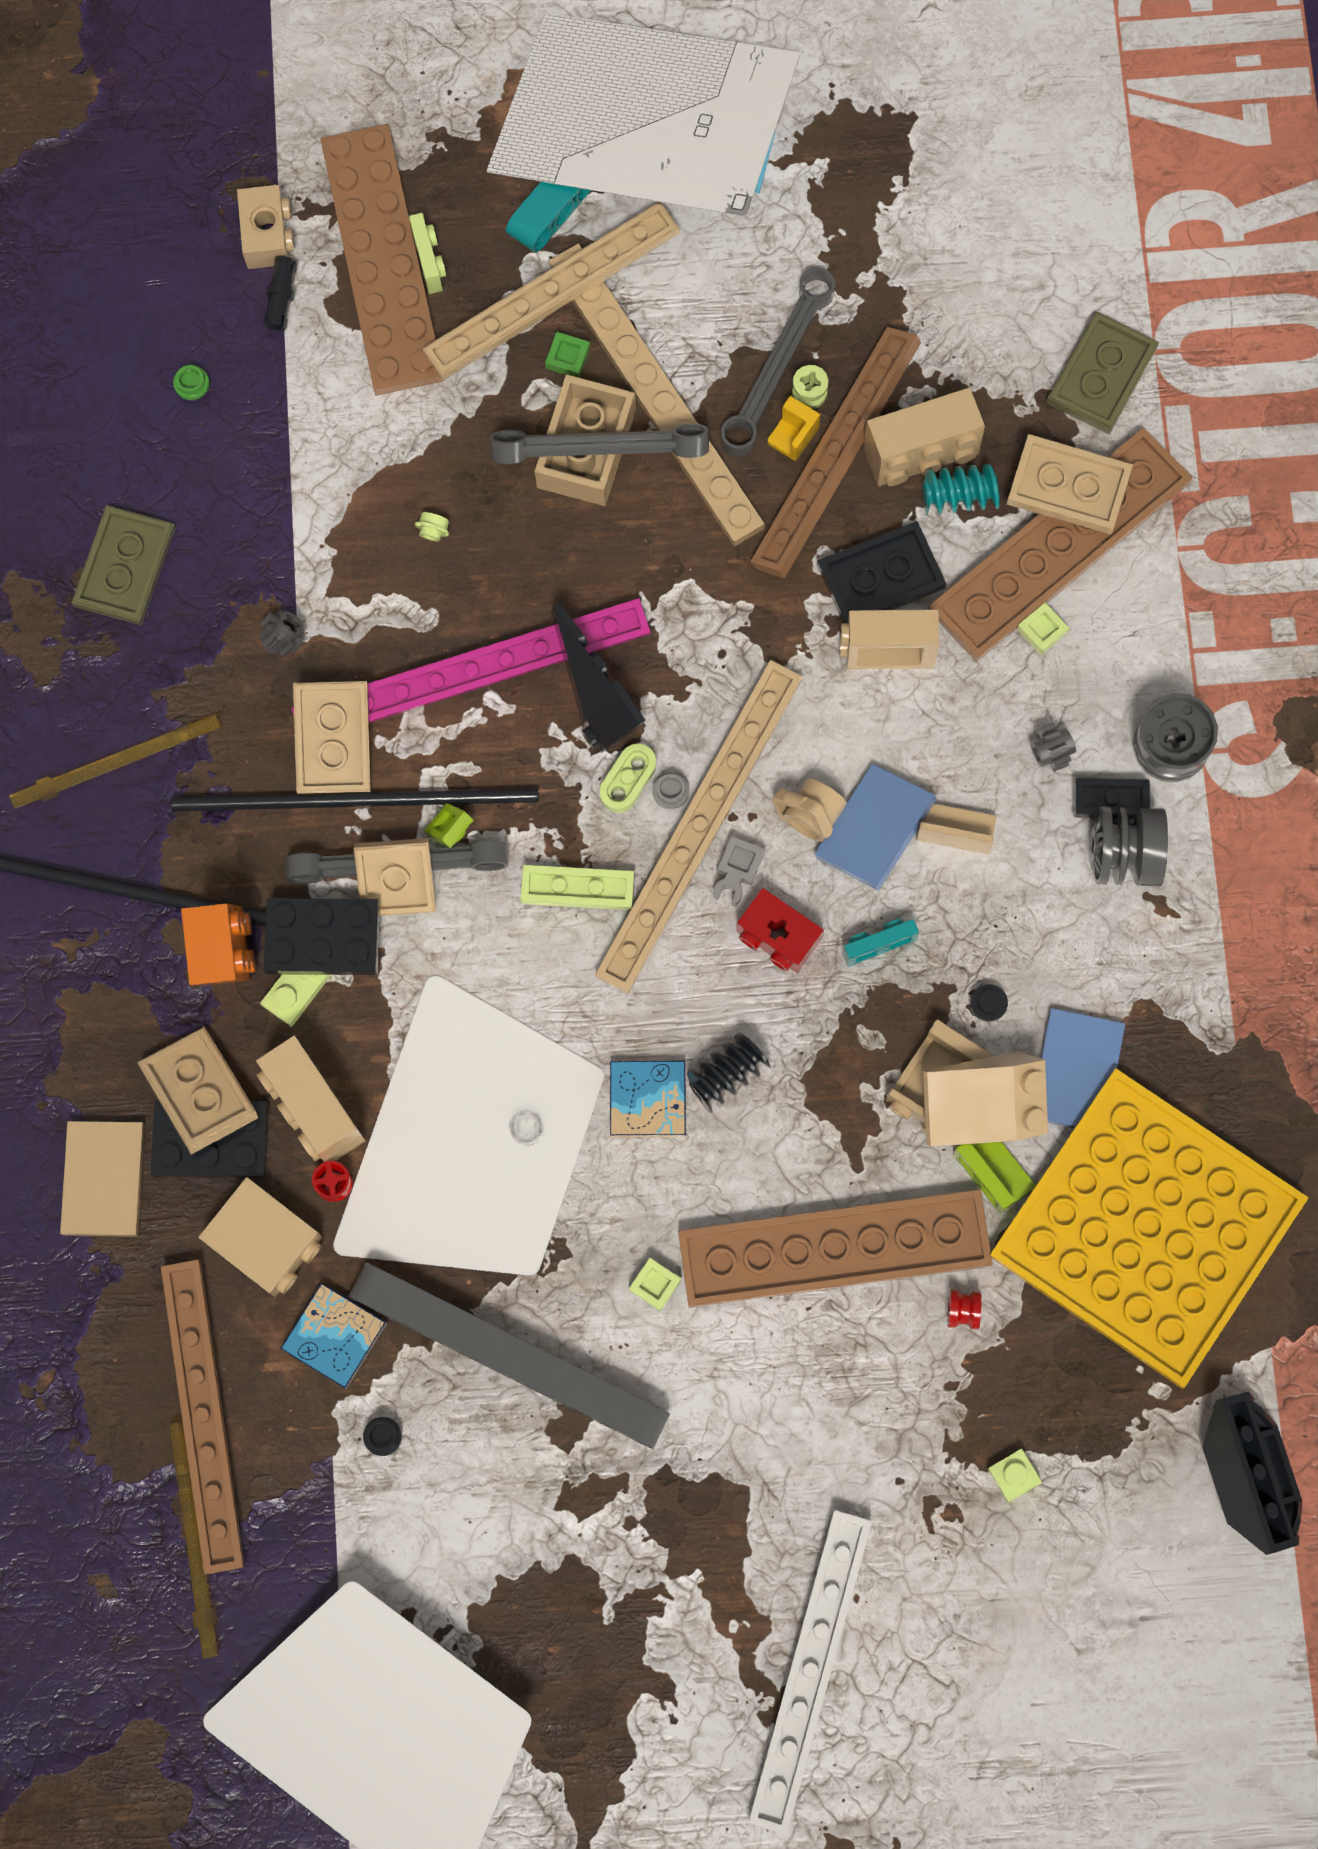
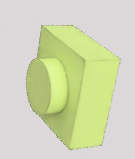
(1043, 628)
(655, 1284)
(1014, 1475)

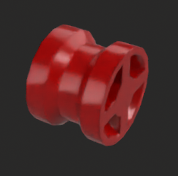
(329, 1175)
(964, 1309)

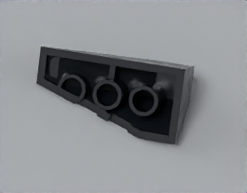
(602, 706)

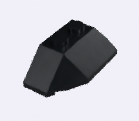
(1253, 1474)

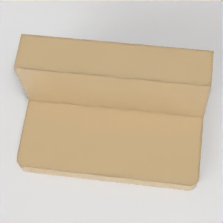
(958, 828)

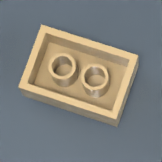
(585, 408)
(923, 437)
(308, 1102)

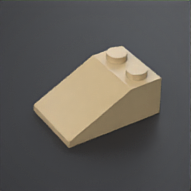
(986, 1100)

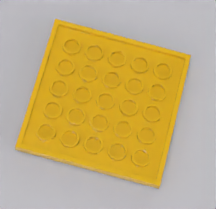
(1148, 1228)

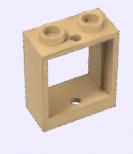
(890, 639)

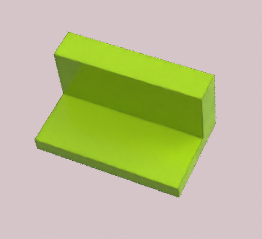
(995, 1173)

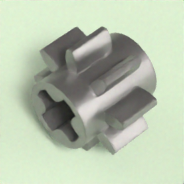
(281, 633)
(1053, 747)

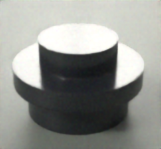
(988, 1003)
(382, 1436)

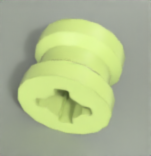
(810, 395)

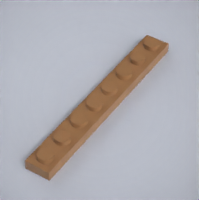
(835, 452)
(202, 1417)

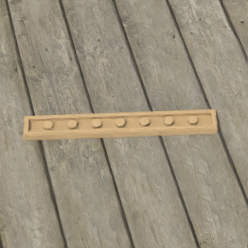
(551, 291)

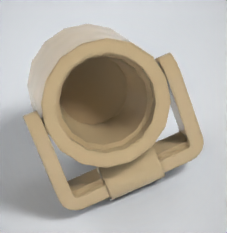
(810, 810)

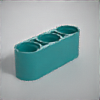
(544, 214)

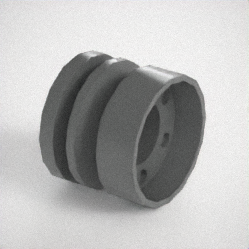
(1187, 721)
(1127, 845)

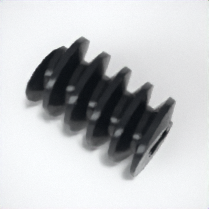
(726, 1070)

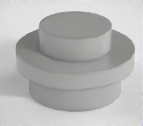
(670, 790)

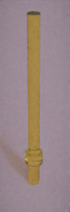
(47, 788)
(204, 1617)

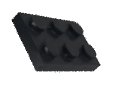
(882, 572)
(321, 936)
(233, 1156)

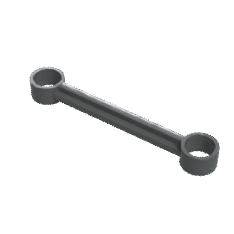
(778, 361)
(516, 446)
(480, 856)

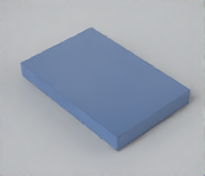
(875, 827)
(1078, 1061)

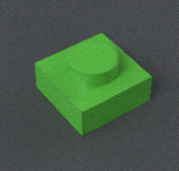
(567, 355)

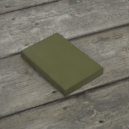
(1102, 372)
(123, 565)

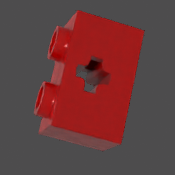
(769, 913)

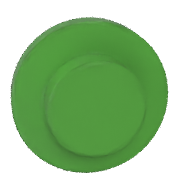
(191, 382)

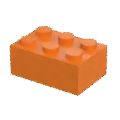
(217, 944)

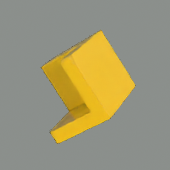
(795, 429)

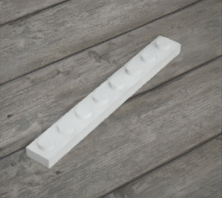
(810, 1672)

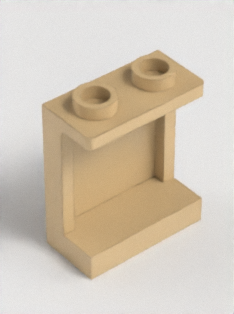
(940, 1048)
(262, 1238)

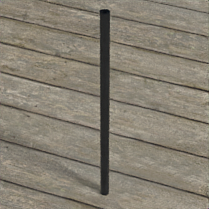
(355, 799)
(114, 887)

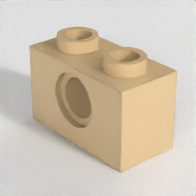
(262, 207)

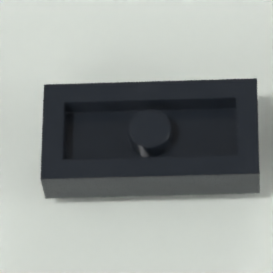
(1096, 792)

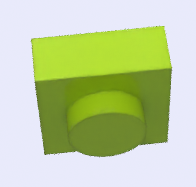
(448, 825)

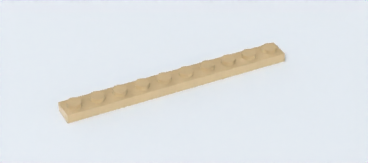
(664, 406)
(698, 827)

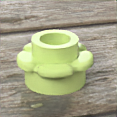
(432, 526)

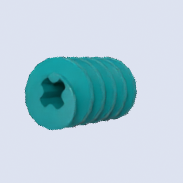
(960, 488)

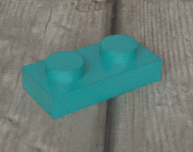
(894, 935)

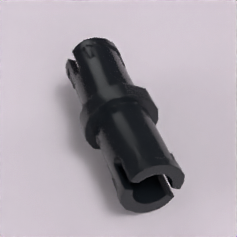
(280, 293)

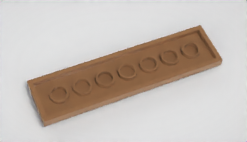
(381, 258)
(1052, 554)
(835, 1248)

